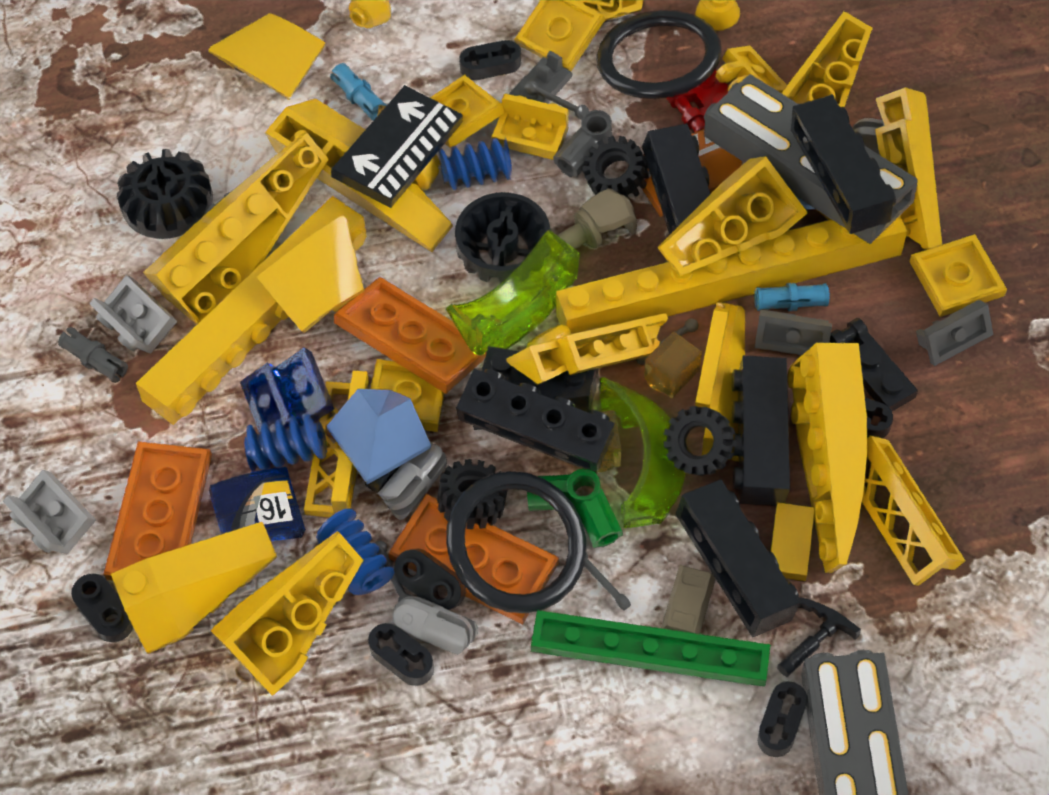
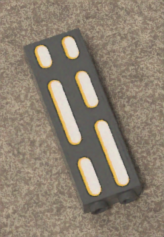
(757, 123)
(853, 725)

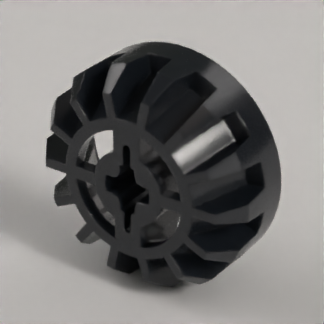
(170, 213)
(501, 220)

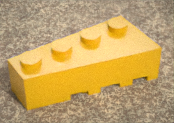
(832, 63)

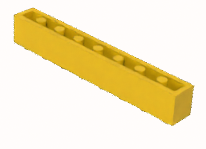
(230, 328)

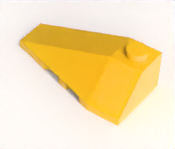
(284, 616)

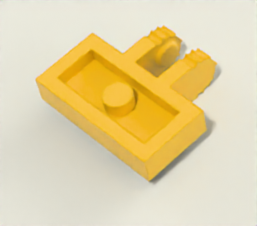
(746, 61)

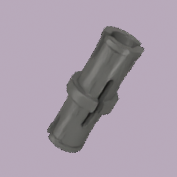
(93, 354)

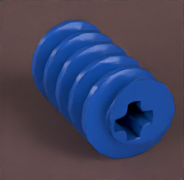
(475, 164)
(284, 443)
(372, 572)

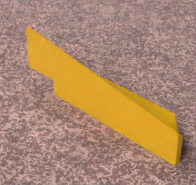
(907, 144)
(590, 349)
(722, 355)

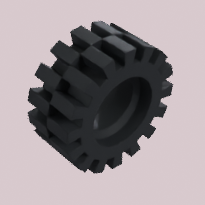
(610, 153)
(678, 432)
(457, 480)

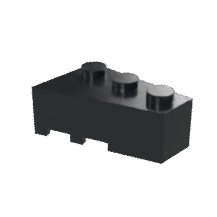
(575, 387)

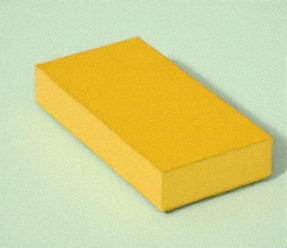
(792, 539)

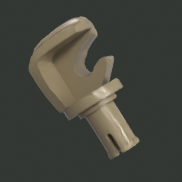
(600, 214)

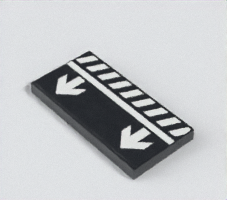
(397, 146)

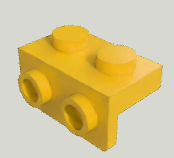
(532, 126)

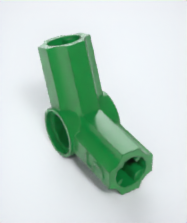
(593, 509)

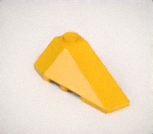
(738, 214)
(182, 586)

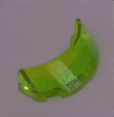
(521, 300)
(659, 479)

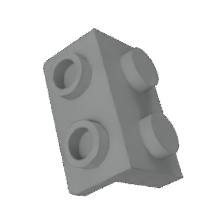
(134, 315)
(50, 514)

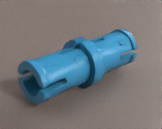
(357, 90)
(791, 297)

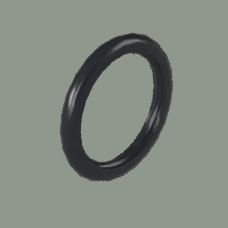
(664, 89)
(475, 583)

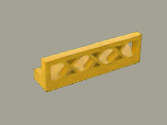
(344, 478)
(914, 508)

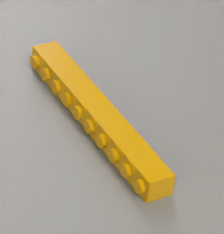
(772, 263)

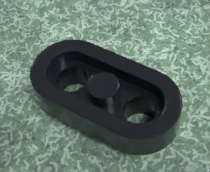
(429, 576)
(99, 606)

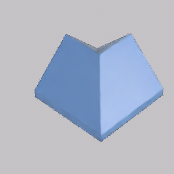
(378, 432)

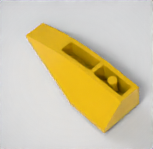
(334, 134)
(236, 232)
(832, 442)

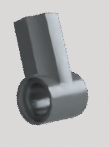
(573, 152)

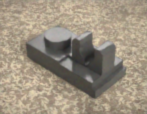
(548, 76)
(790, 332)
(956, 332)

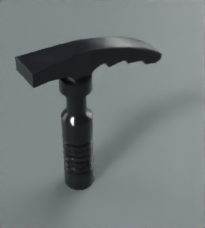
(833, 621)

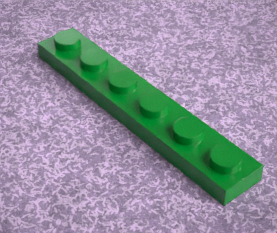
(651, 648)

